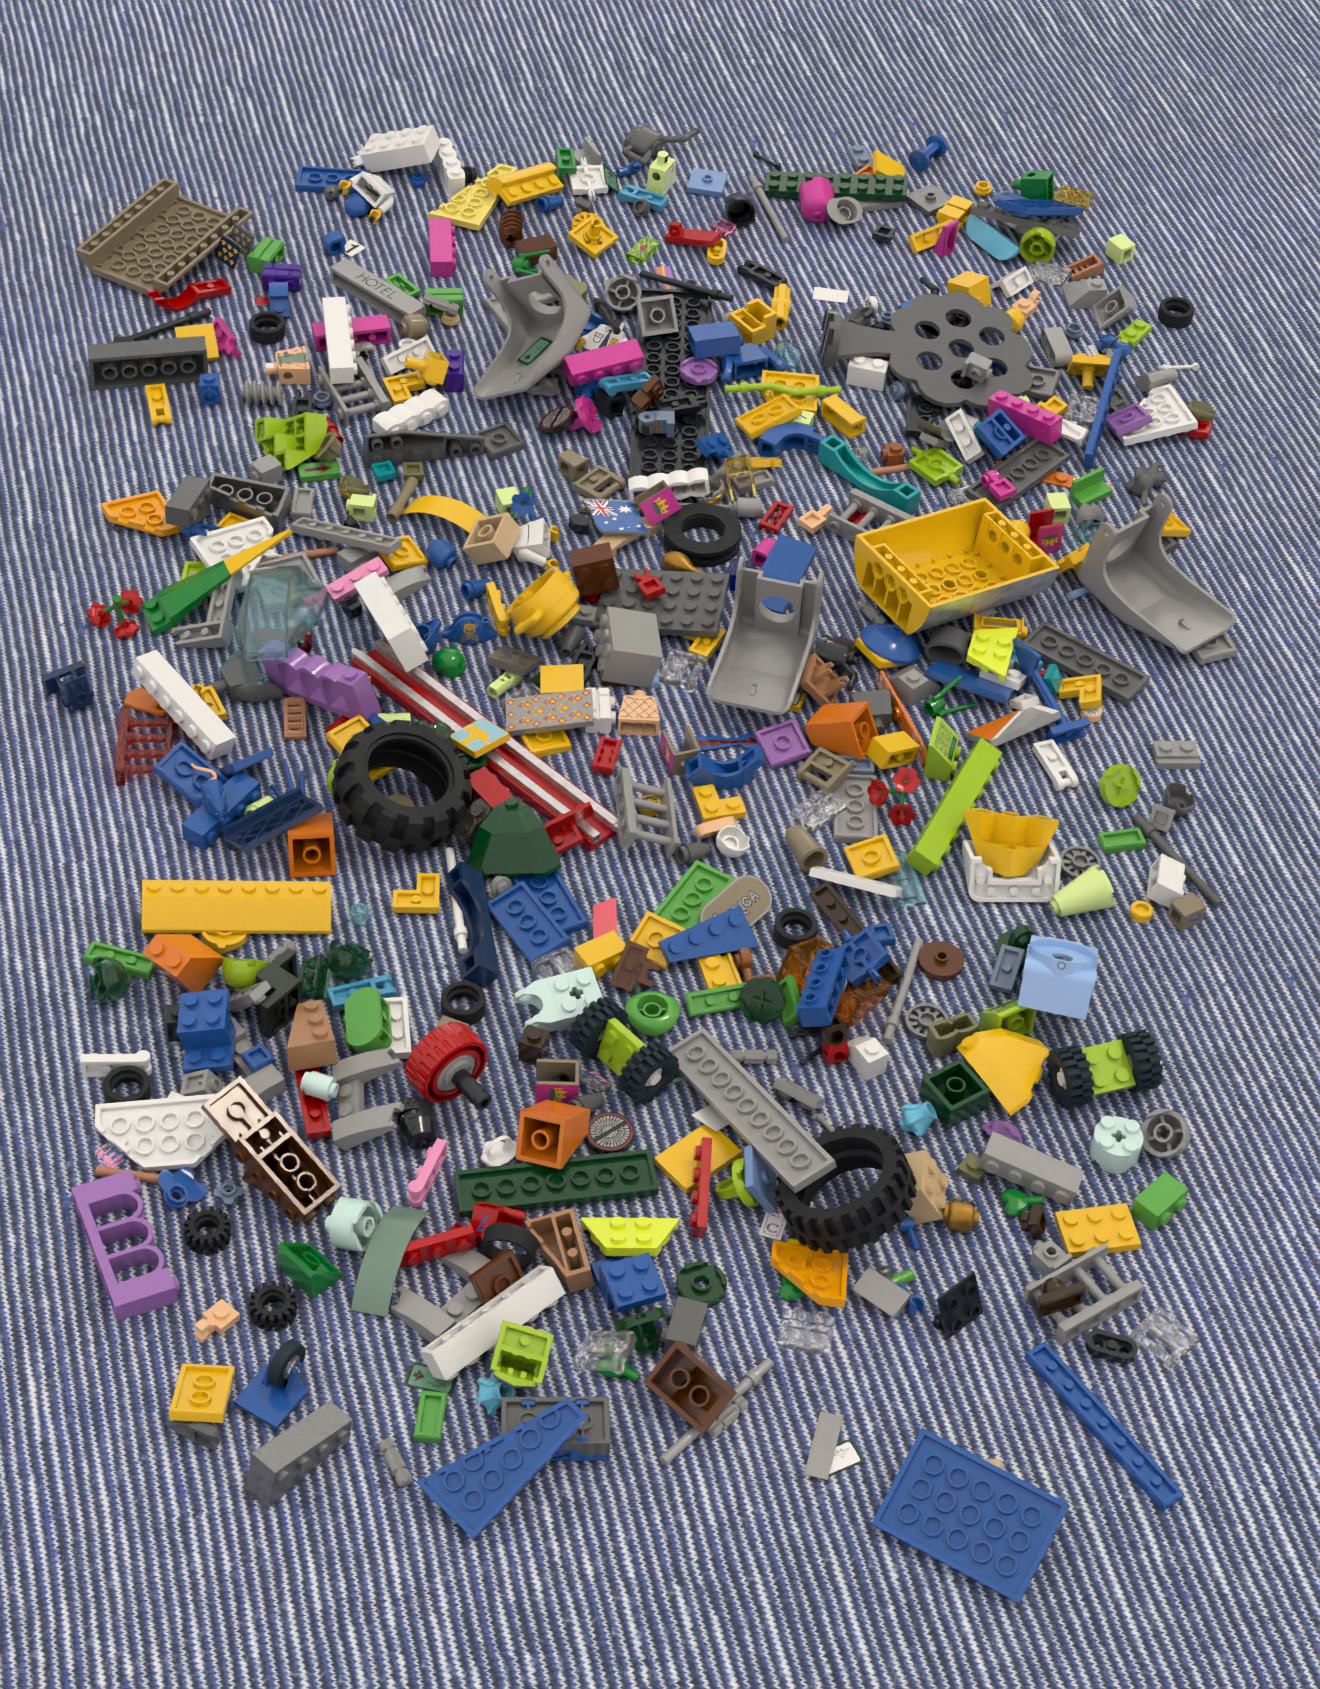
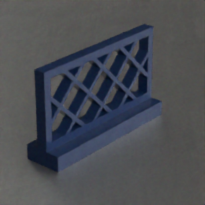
(270, 820)

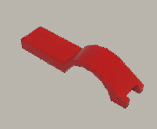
(191, 294)

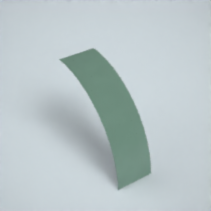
(383, 1260)

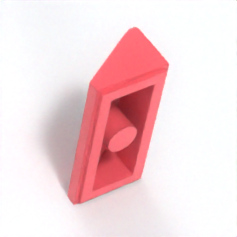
(604, 917)

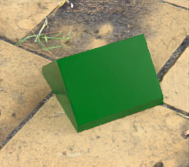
(307, 1267)

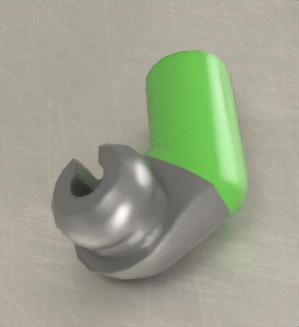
(905, 1276)

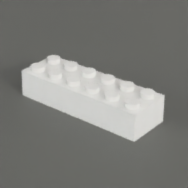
(392, 621)

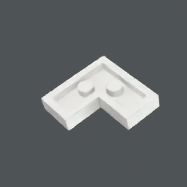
(1013, 678)

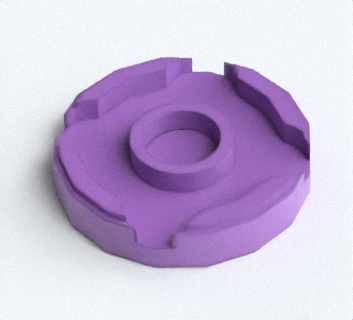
(698, 371)

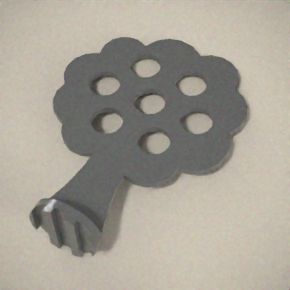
(905, 346)

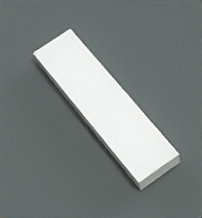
(855, 881)

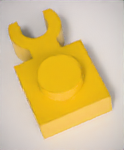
(759, 463)

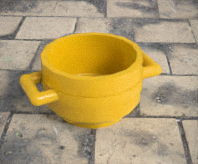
(548, 607)

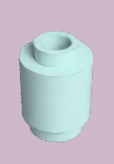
(319, 1085)

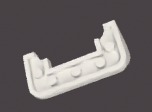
(1035, 886)

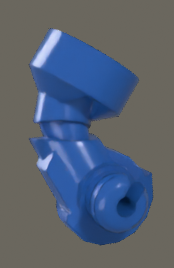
(1108, 341)

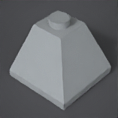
(1084, 293)
(1114, 307)
(657, 315)
(912, 685)

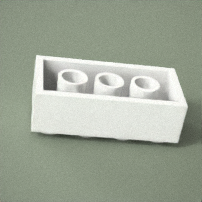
(400, 148)

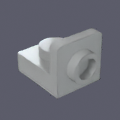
(200, 1083)

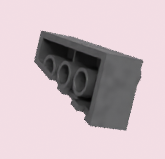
(251, 498)
(296, 1452)

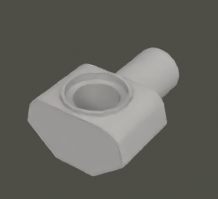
(1155, 379)

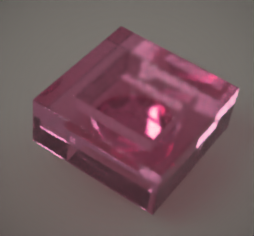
(724, 227)

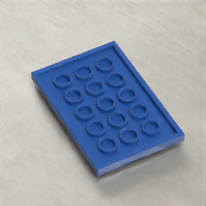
(970, 1515)

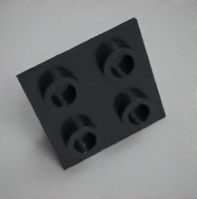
(958, 1306)

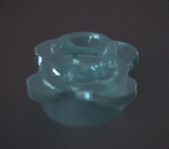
(359, 914)

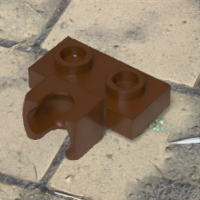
(651, 391)
(633, 967)

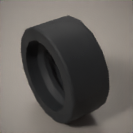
(1175, 320)
(270, 336)
(794, 916)
(463, 989)
(127, 1074)

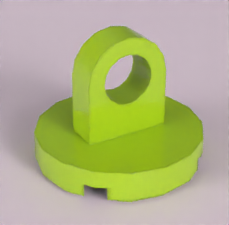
(1119, 785)
(735, 1185)

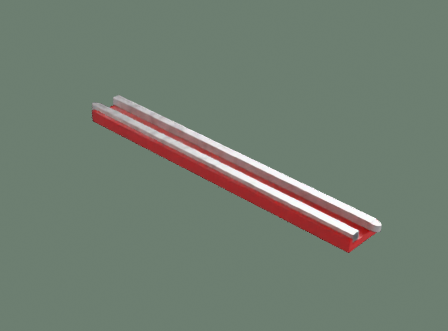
(511, 762)

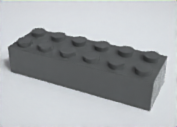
(147, 362)

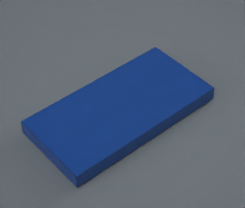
(316, 178)
(788, 563)
(970, 681)
(556, 899)
(527, 922)

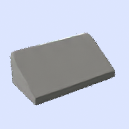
(882, 1292)

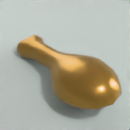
(678, 562)

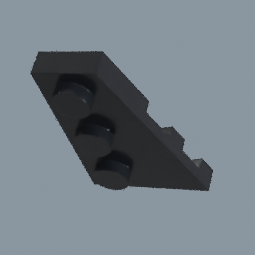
(922, 409)

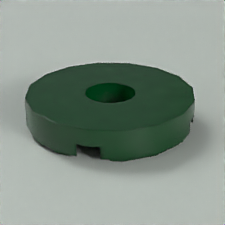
(703, 1272)

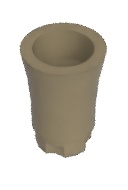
(805, 848)

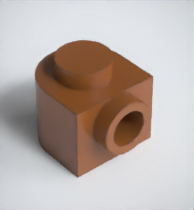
(893, 454)

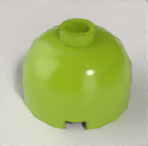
(1037, 245)
(241, 972)

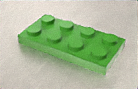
(692, 893)

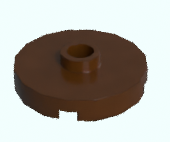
(940, 961)

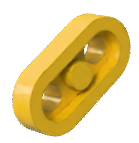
(717, 254)

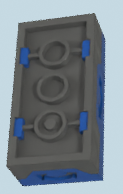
(588, 1443)

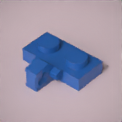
(715, 445)

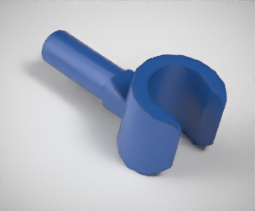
(908, 1225)
(915, 1302)

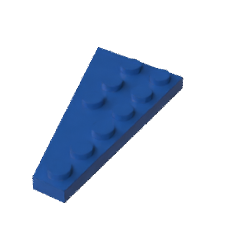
(493, 1474)

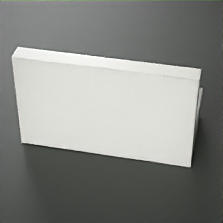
(1014, 282)

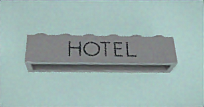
(374, 291)

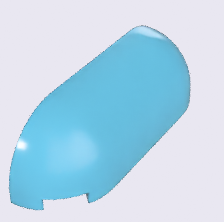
(991, 239)

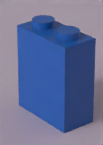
(714, 339)

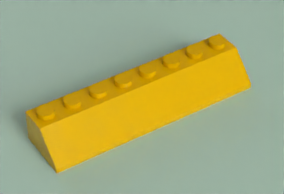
(236, 907)

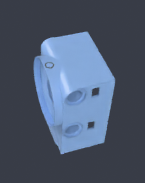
(1055, 983)

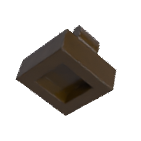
(1034, 1222)

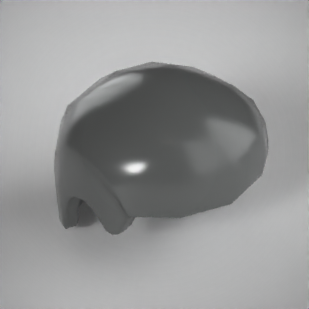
(1178, 799)

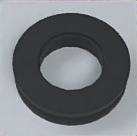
(708, 516)

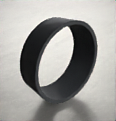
(513, 1234)

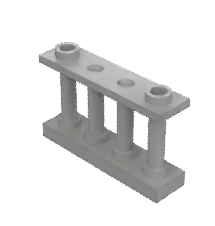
(366, 381)
(875, 510)
(628, 817)
(1106, 1304)

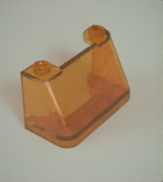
(853, 1002)

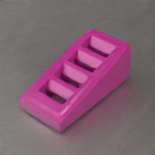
(947, 239)

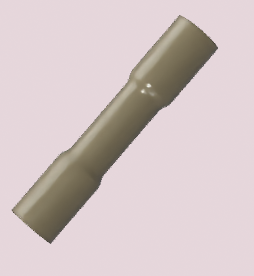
(397, 507)

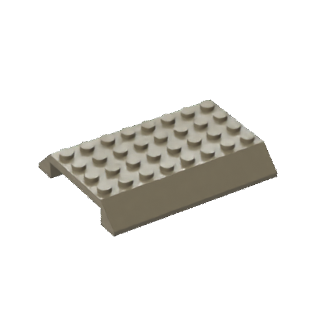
(157, 239)

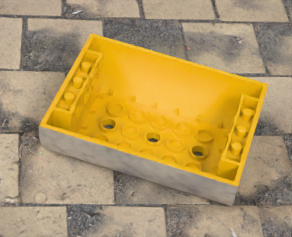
(949, 565)

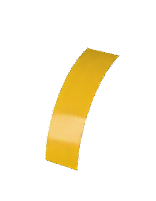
(447, 508)

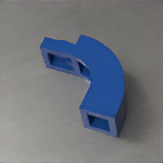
(787, 437)
(725, 774)

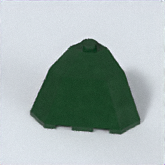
(513, 843)

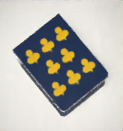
(235, 249)

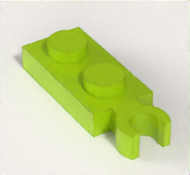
(1135, 332)

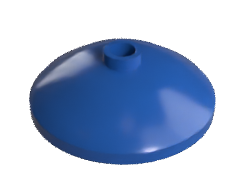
(890, 643)

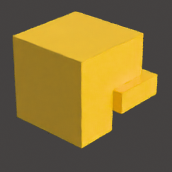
(972, 284)
(755, 322)

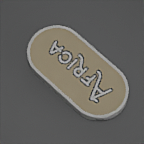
(745, 891)

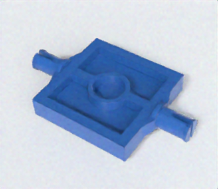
(864, 956)

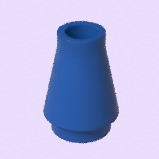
(549, 202)
(474, 588)

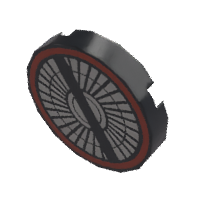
(557, 420)
(610, 1133)

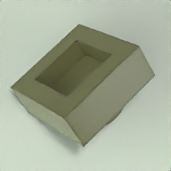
(413, 469)
(969, 1169)

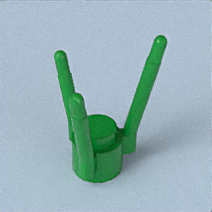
(522, 265)
(936, 704)

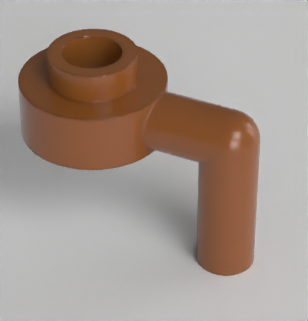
(744, 963)

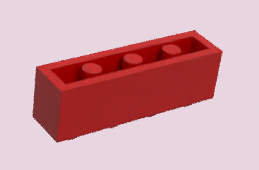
(488, 788)

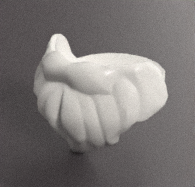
(499, 1153)

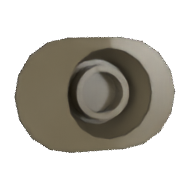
(329, 448)

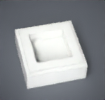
(1024, 701)

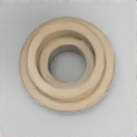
(449, 319)

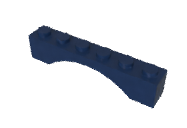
(468, 890)

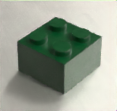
(954, 1093)

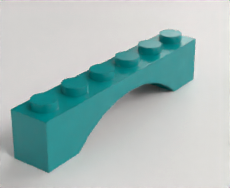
(839, 458)

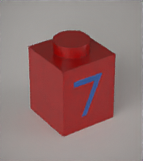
(483, 1216)

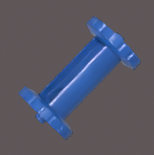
(920, 159)

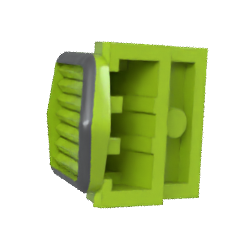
(520, 1355)

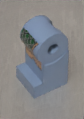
(657, 422)

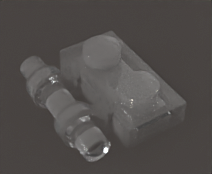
(818, 810)
(806, 1336)

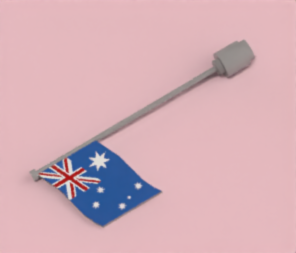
(624, 518)

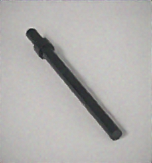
(714, 293)
(600, 307)
(192, 317)

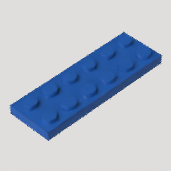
(1039, 208)

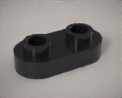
(1111, 1346)

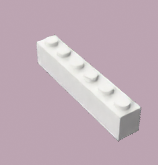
(339, 340)
(183, 704)
(480, 1330)

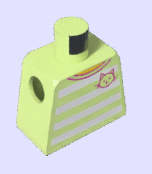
(661, 174)

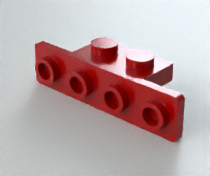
(563, 831)

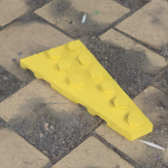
(473, 203)

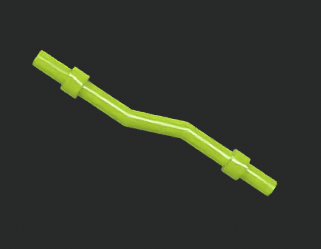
(820, 390)

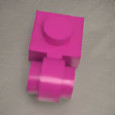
(1000, 488)

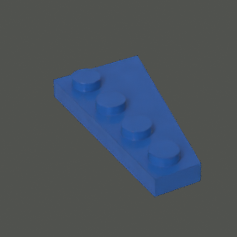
(711, 937)

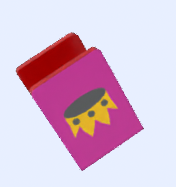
(1043, 532)

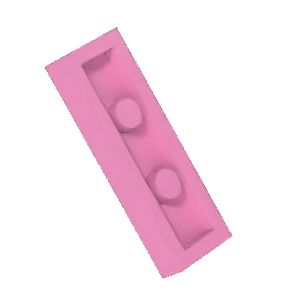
(345, 585)

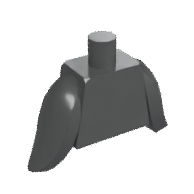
(245, 681)

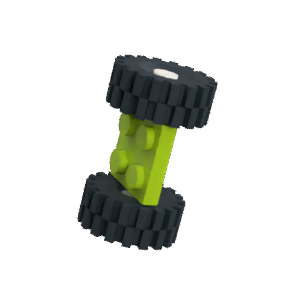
(604, 1034)
(1104, 1068)

